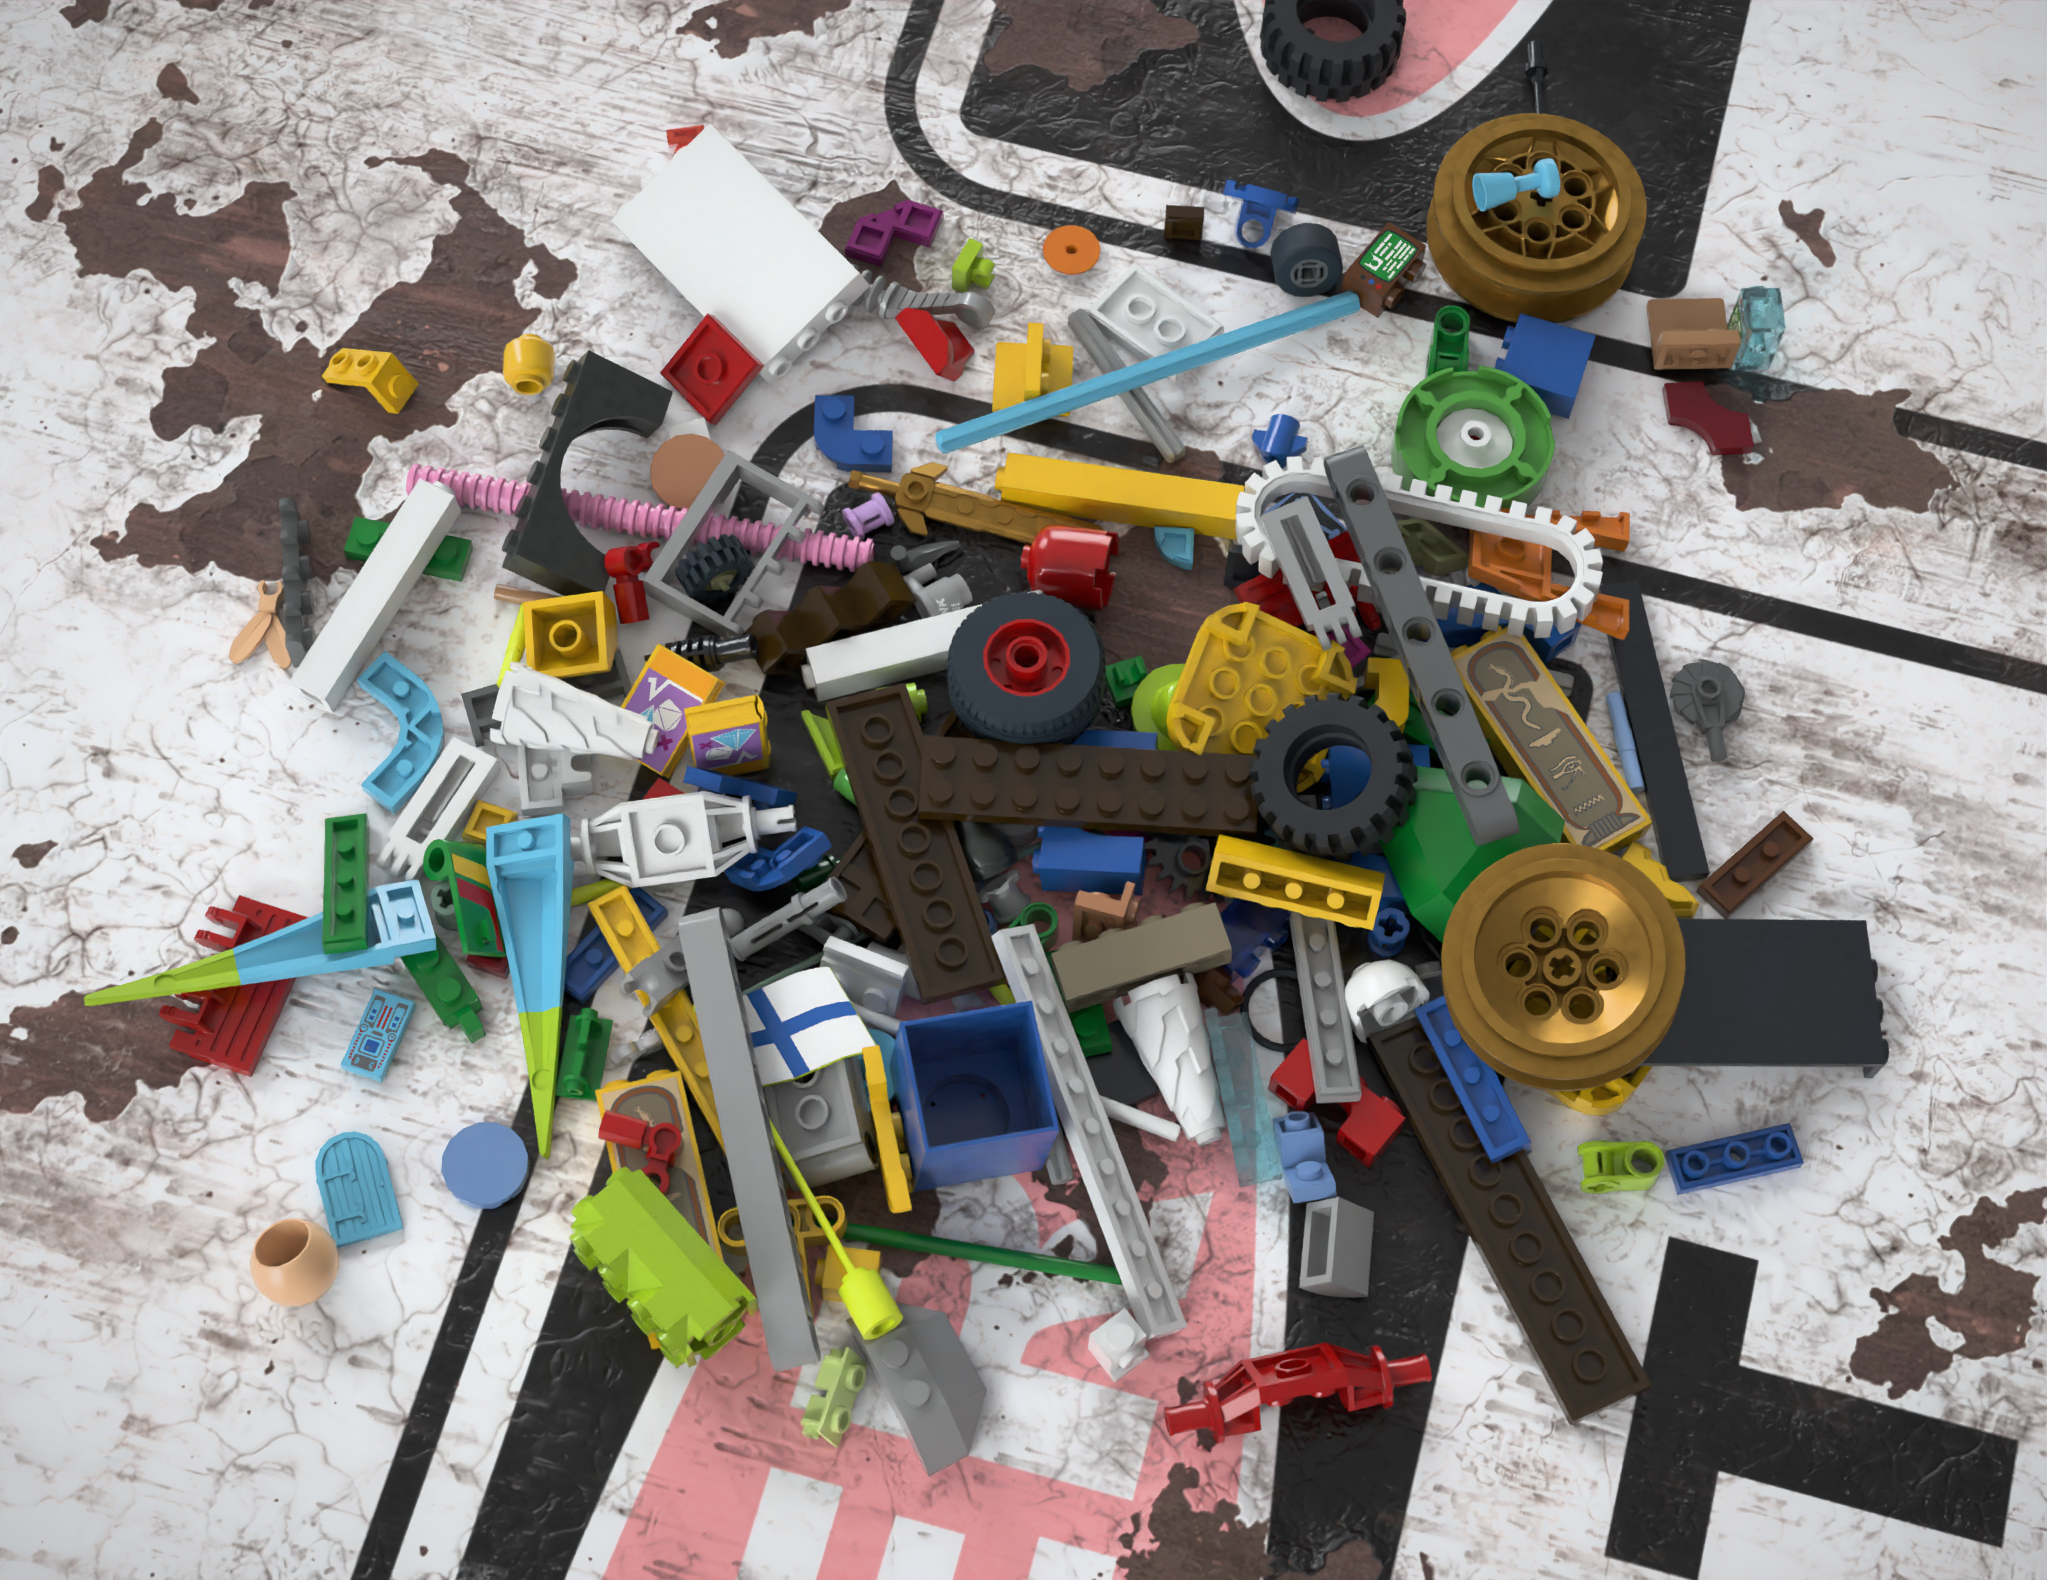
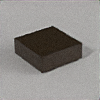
(1183, 222)

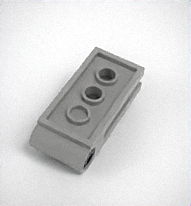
(825, 1124)

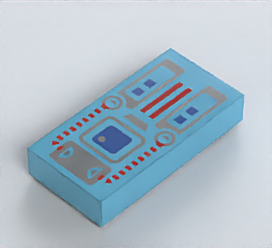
(378, 1035)

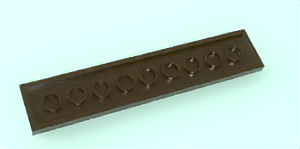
(1516, 1236)

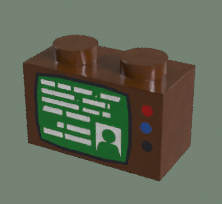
(1385, 269)

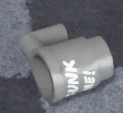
(939, 597)

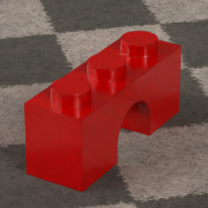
(1369, 1122)

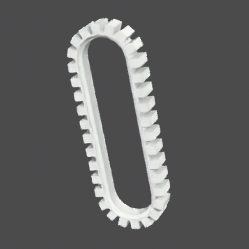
(1561, 537)

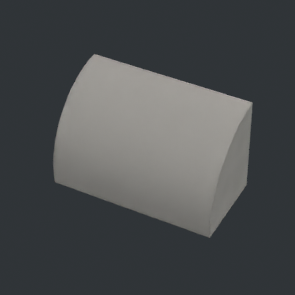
(1336, 1248)

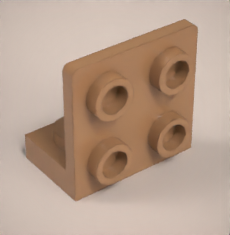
(1691, 334)

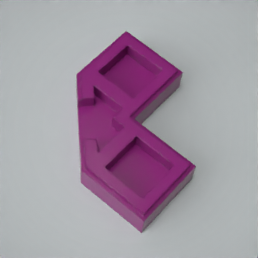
(906, 221)

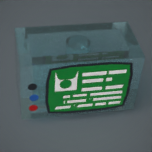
(1761, 325)

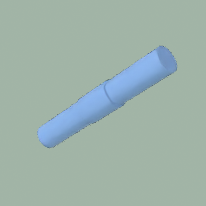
(1625, 742)

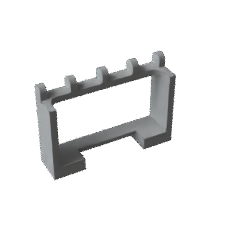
(717, 490)

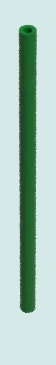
(979, 1252)

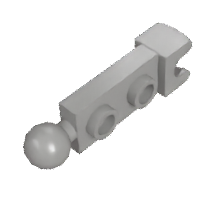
(666, 972)

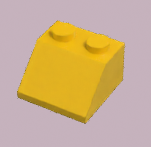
(571, 634)

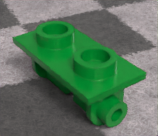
(584, 1056)

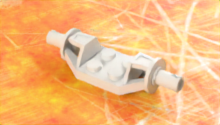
(675, 837)

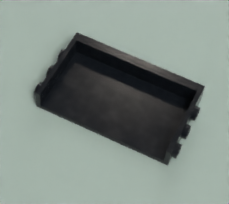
(1775, 996)

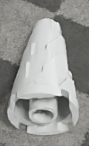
(556, 716)
(1175, 1050)

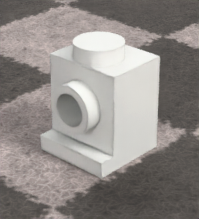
(1119, 1345)

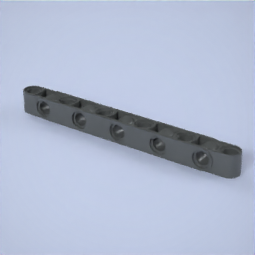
(1426, 665)

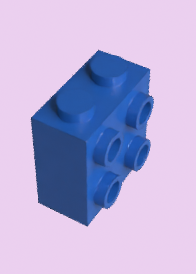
(1547, 360)

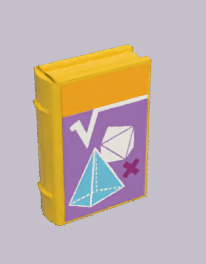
(661, 694)
(729, 735)

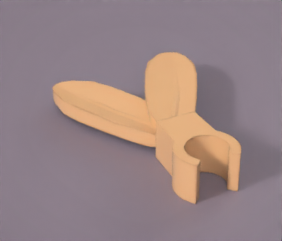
(263, 626)

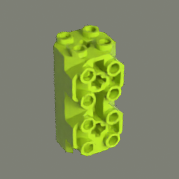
(660, 1267)

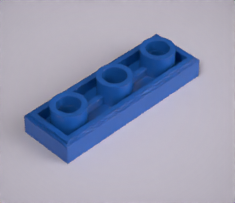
(1710, 1165)

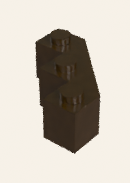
(829, 614)

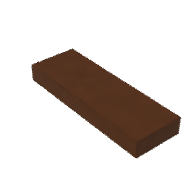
(1754, 865)

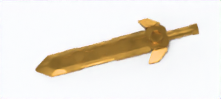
(922, 496)

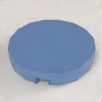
(485, 1165)

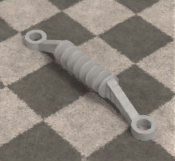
(967, 306)

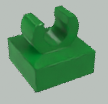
(1123, 680)

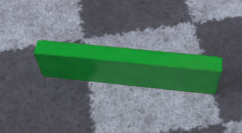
(346, 884)

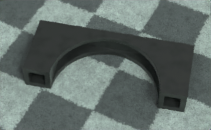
(546, 541)

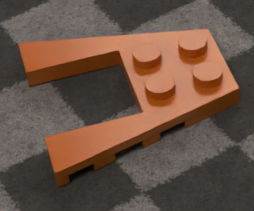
(1526, 567)

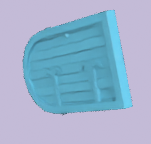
(356, 1189)

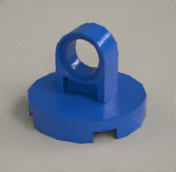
(1258, 205)

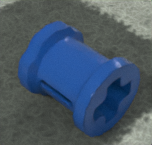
(1399, 928)

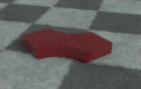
(1693, 408)

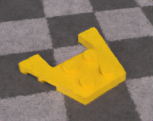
(888, 1135)

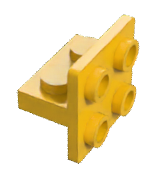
(1030, 369)

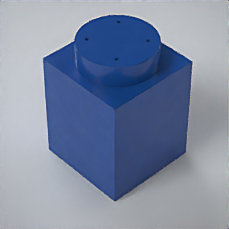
(954, 1063)

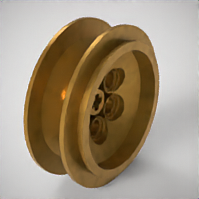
(1497, 261)
(1567, 891)

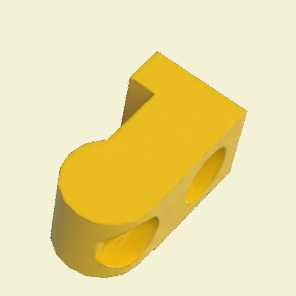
(1390, 687)

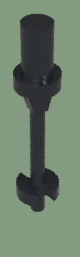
(1536, 70)

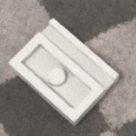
(866, 976)

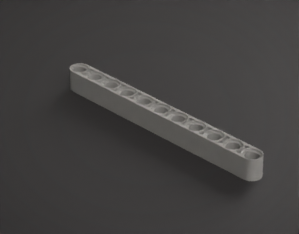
(748, 1141)

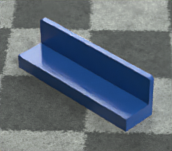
(1474, 1085)

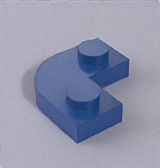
(845, 446)
(763, 794)
(772, 868)

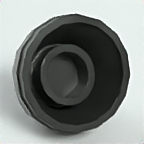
(985, 850)

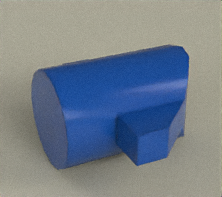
(1280, 440)

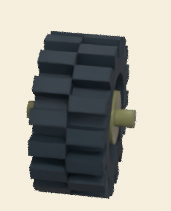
(714, 569)

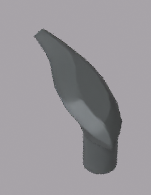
(921, 555)

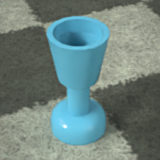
(1498, 188)

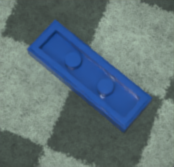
(593, 959)

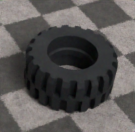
(1332, 67)
(1306, 733)

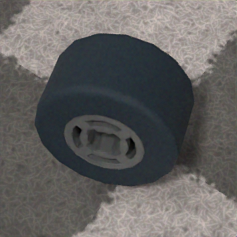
(1306, 260)

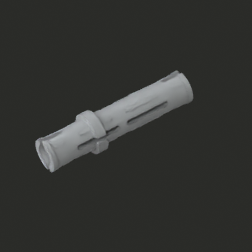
(801, 910)

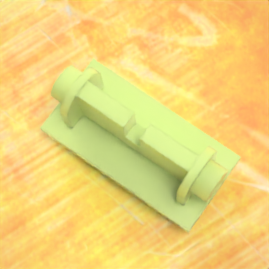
(842, 1377)

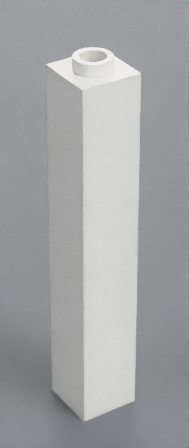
(376, 594)
(882, 656)

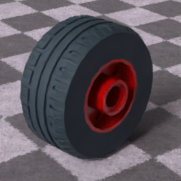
(1026, 670)

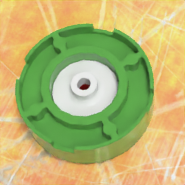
(1474, 435)

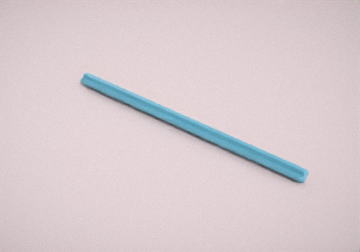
(1146, 372)

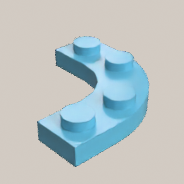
(419, 735)

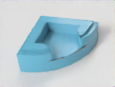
(1175, 545)

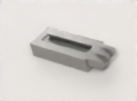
(1307, 562)

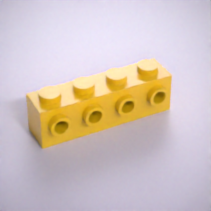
(1295, 882)

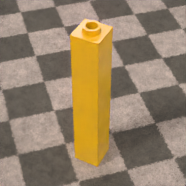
(1119, 494)

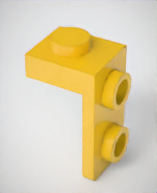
(377, 372)

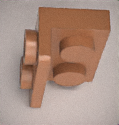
(1099, 912)

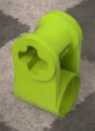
(1610, 1169)

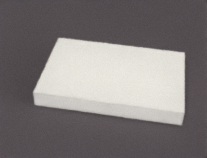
(1150, 316)

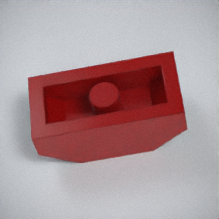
(937, 341)

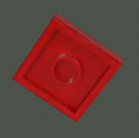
(711, 369)

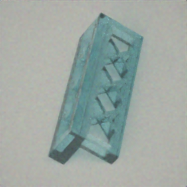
(1243, 1098)

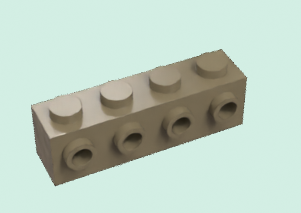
(1132, 957)

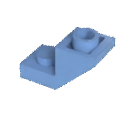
(1303, 1157)

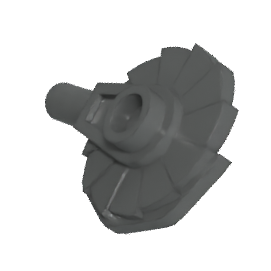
(1709, 697)

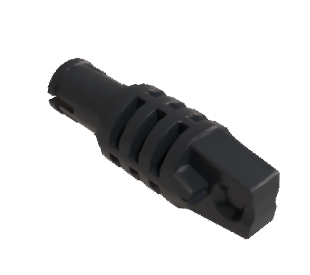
(712, 652)

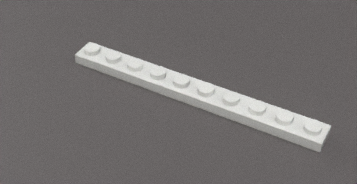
(1091, 1136)

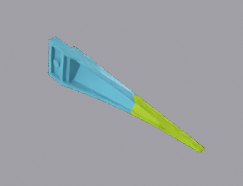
(532, 894)
(396, 928)

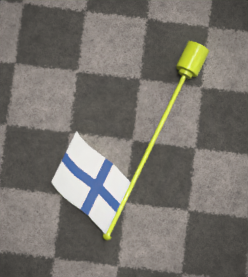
(794, 1032)

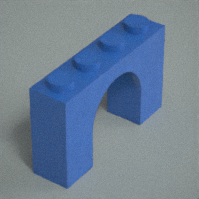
(1346, 778)
(1091, 862)

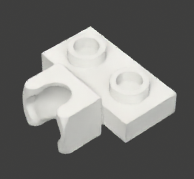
(549, 774)

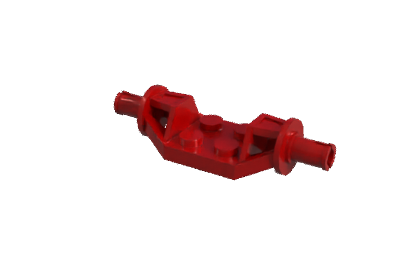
(1277, 1378)

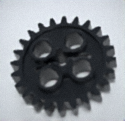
(1168, 852)

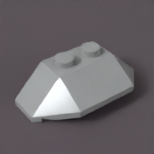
(927, 1384)

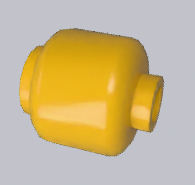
(529, 364)

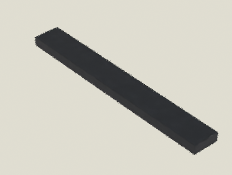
(1656, 742)

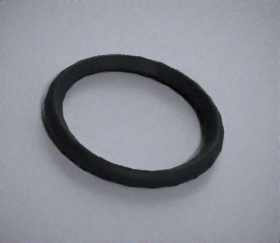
(1277, 972)

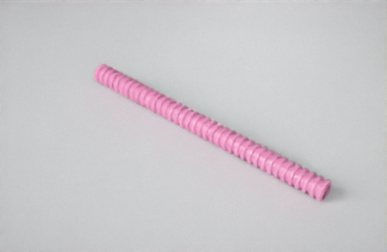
(649, 519)

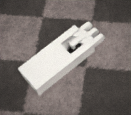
(443, 800)

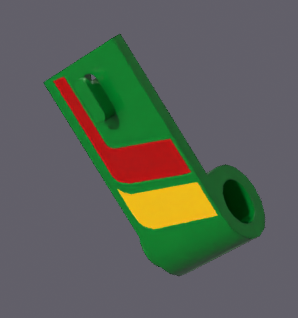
(471, 891)

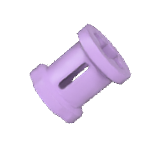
(868, 516)

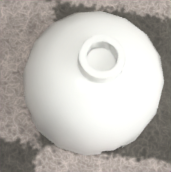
(1382, 996)

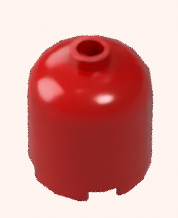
(1072, 564)

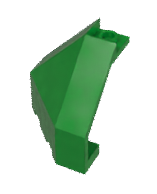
(1437, 855)

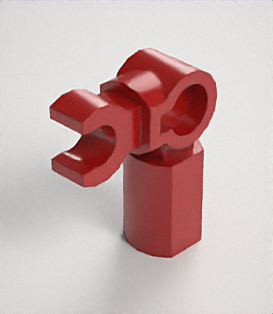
(629, 592)
(663, 1142)

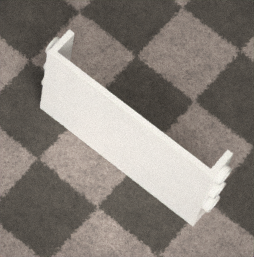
(740, 252)

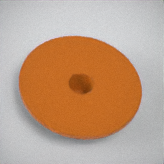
(1071, 250)

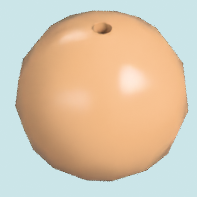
(294, 1262)

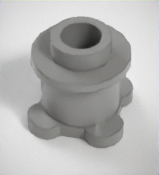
(1004, 896)

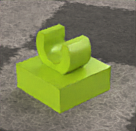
(972, 267)

